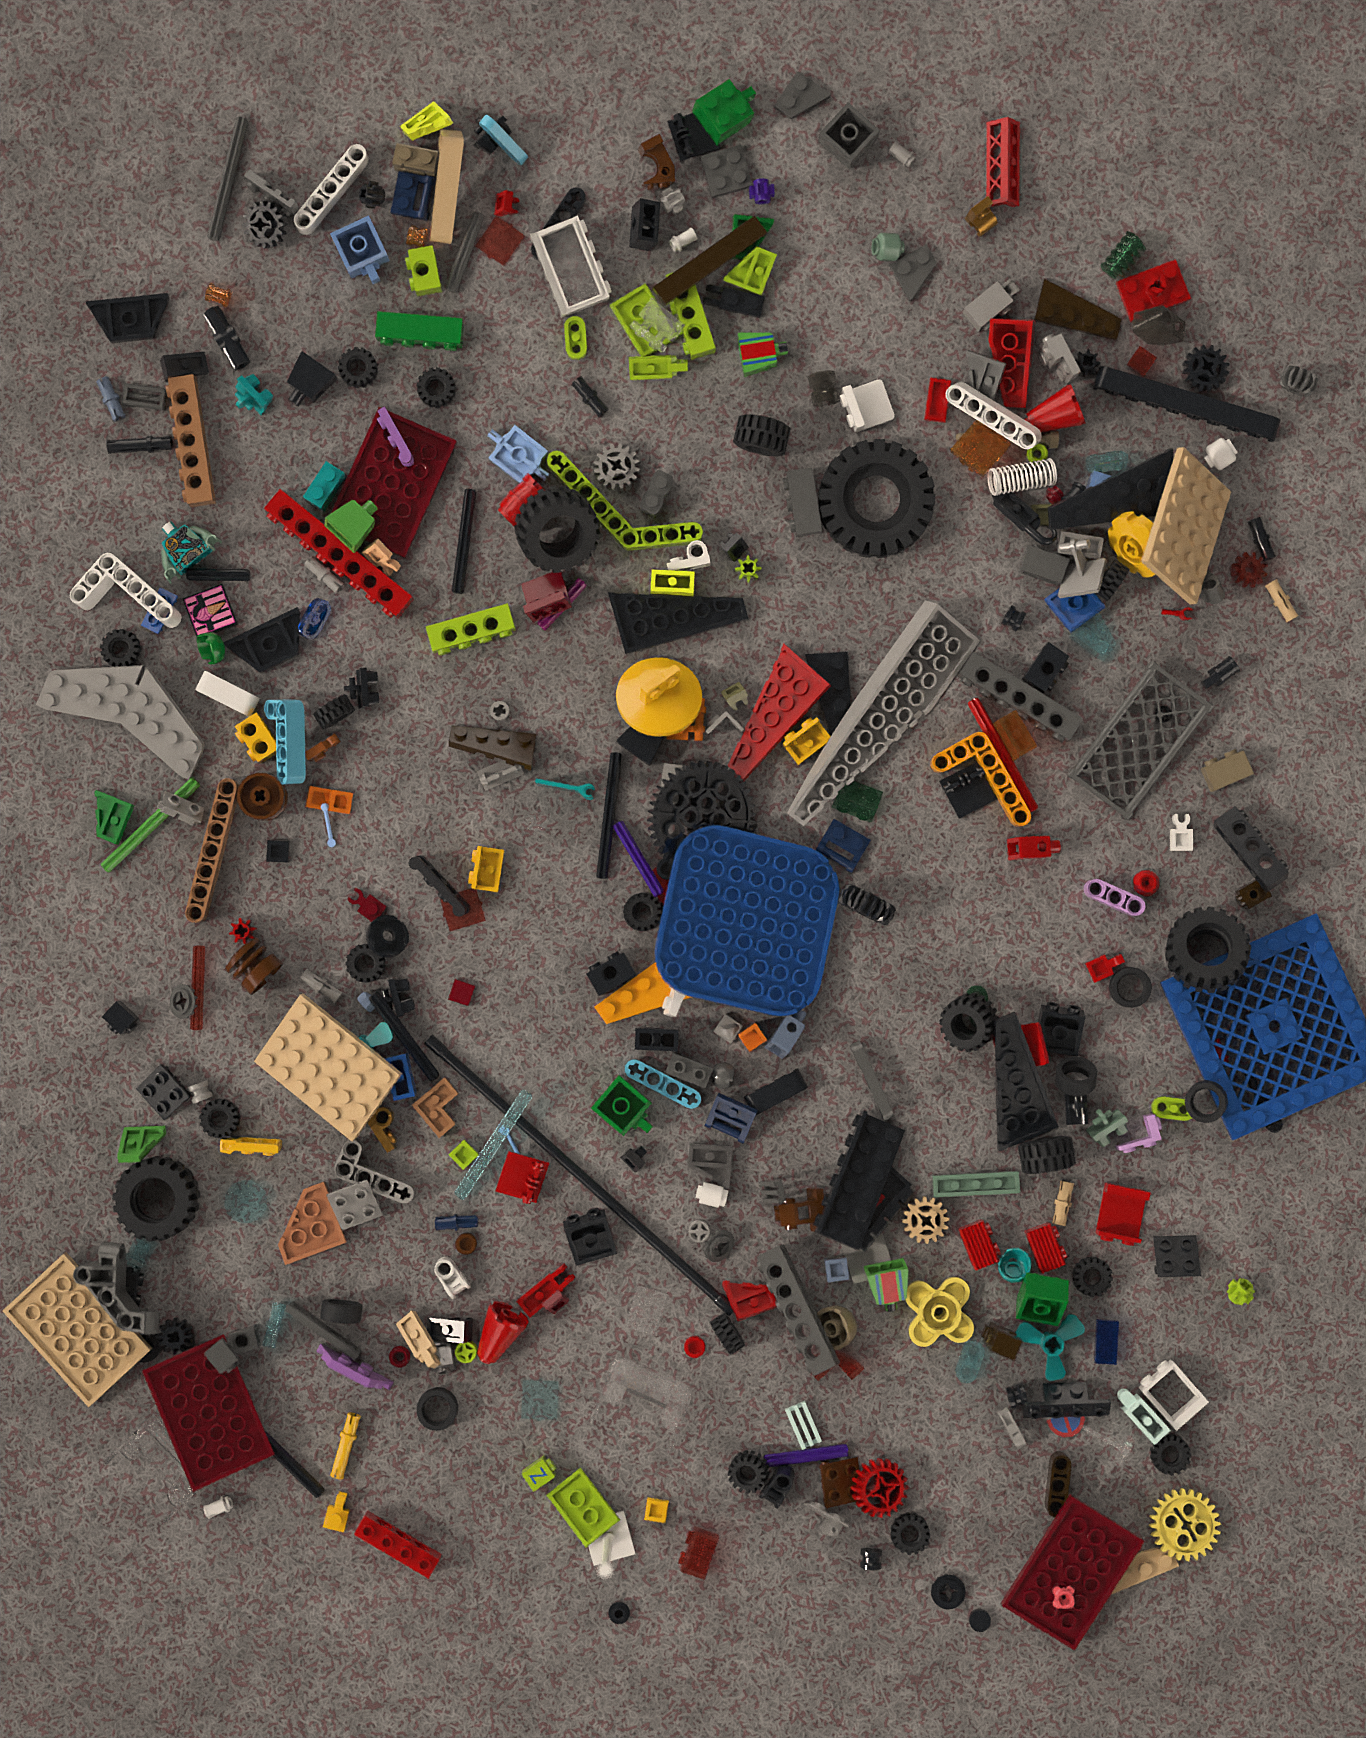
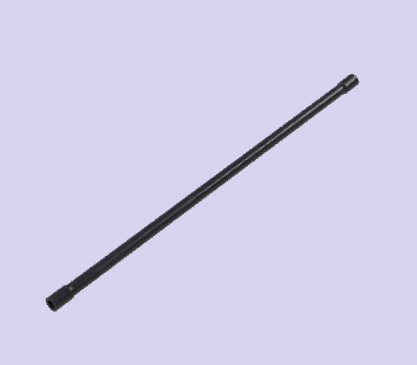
(719, 1299)

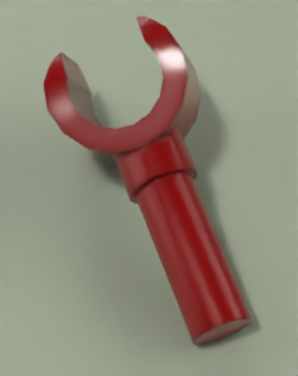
(1179, 613)

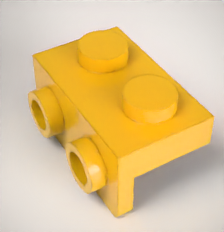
(806, 741)
(486, 869)

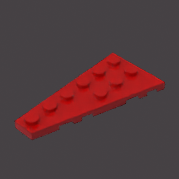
(781, 704)

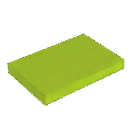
(628, 309)
(583, 1507)

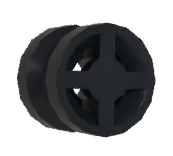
(1013, 618)
(1016, 1395)
(871, 1559)

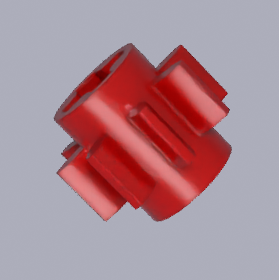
(247, 934)

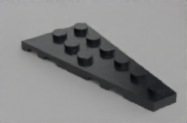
(1132, 490)
(660, 619)
(1020, 1095)

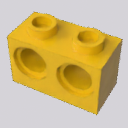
(262, 735)

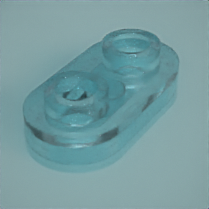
(1107, 461)
(970, 1361)

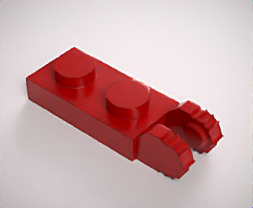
(533, 1299)

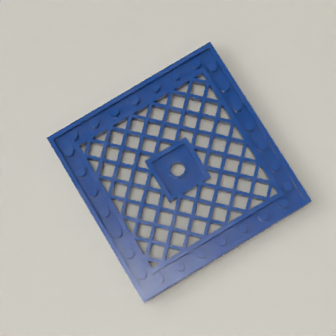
(1345, 1006)

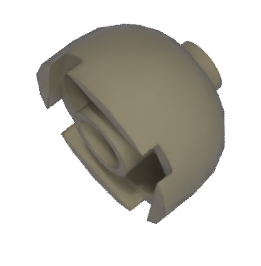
(839, 1325)

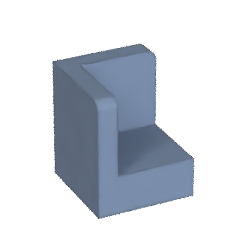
(836, 1269)

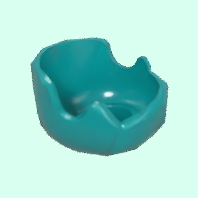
(1014, 1273)

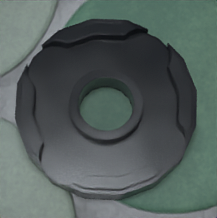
(375, 937)

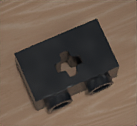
(644, 224)
(656, 1039)

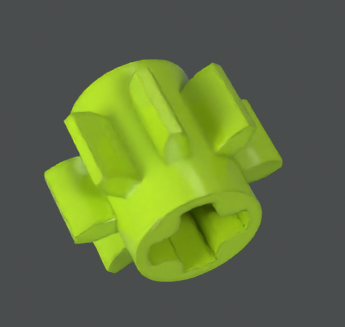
(748, 575)
(1240, 1291)

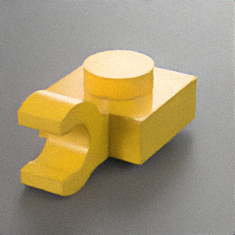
(337, 1515)

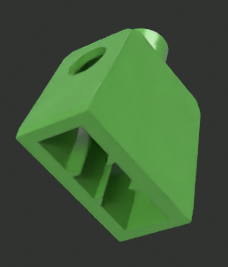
(352, 523)

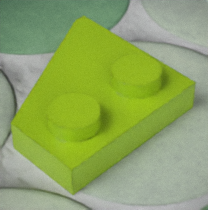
(752, 270)

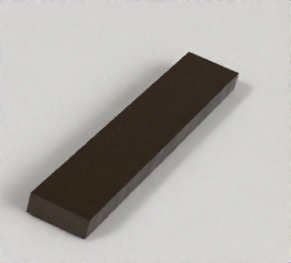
(709, 260)

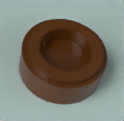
(466, 1243)

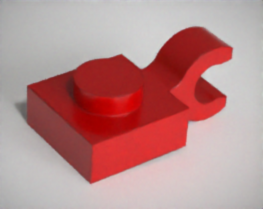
(1102, 968)

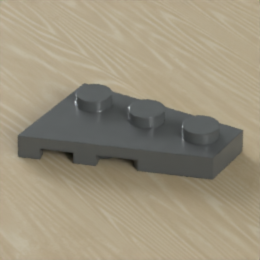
(256, 184)

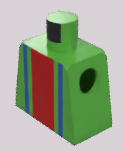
(759, 352)
(888, 1282)

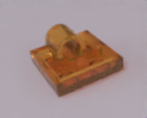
(980, 448)

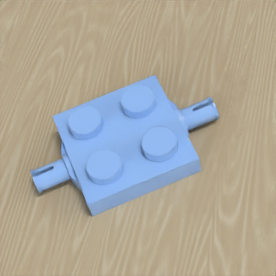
(518, 454)

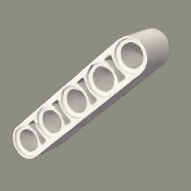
(332, 179)
(983, 415)

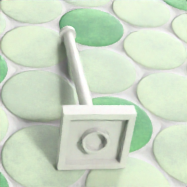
(611, 1546)

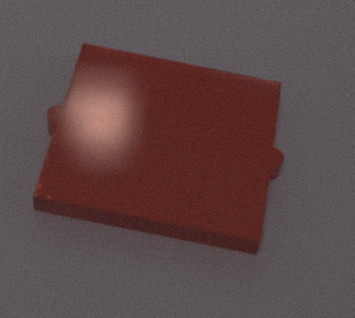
(500, 240)
(473, 917)

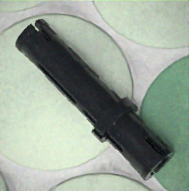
(141, 444)

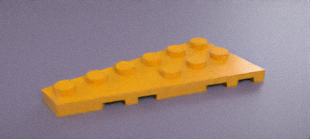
(637, 996)

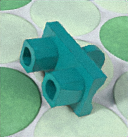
(249, 397)

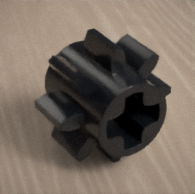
(372, 194)
(1085, 357)

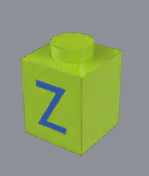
(539, 1473)

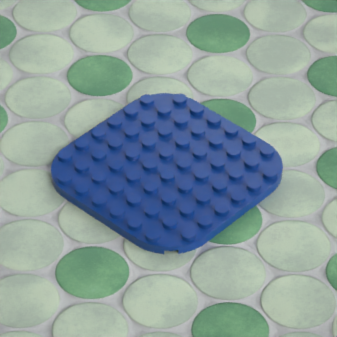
(747, 921)

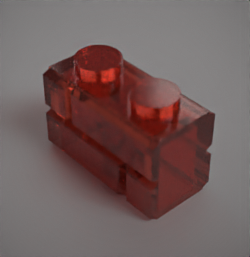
(698, 1553)

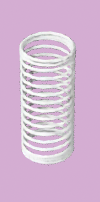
(997, 481)

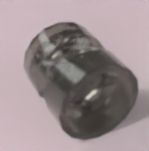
(828, 393)

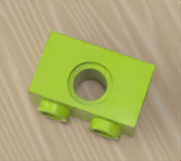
(423, 258)

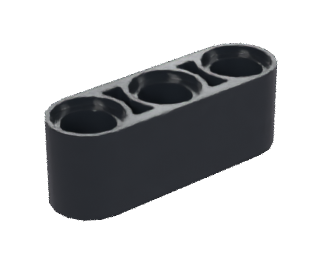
(776, 1092)

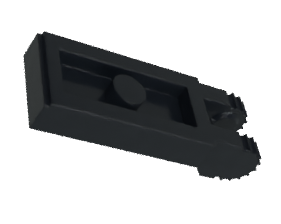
(736, 301)

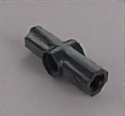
(226, 338)

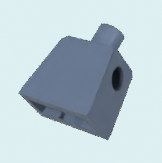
(783, 1040)

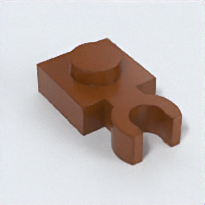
(318, 751)

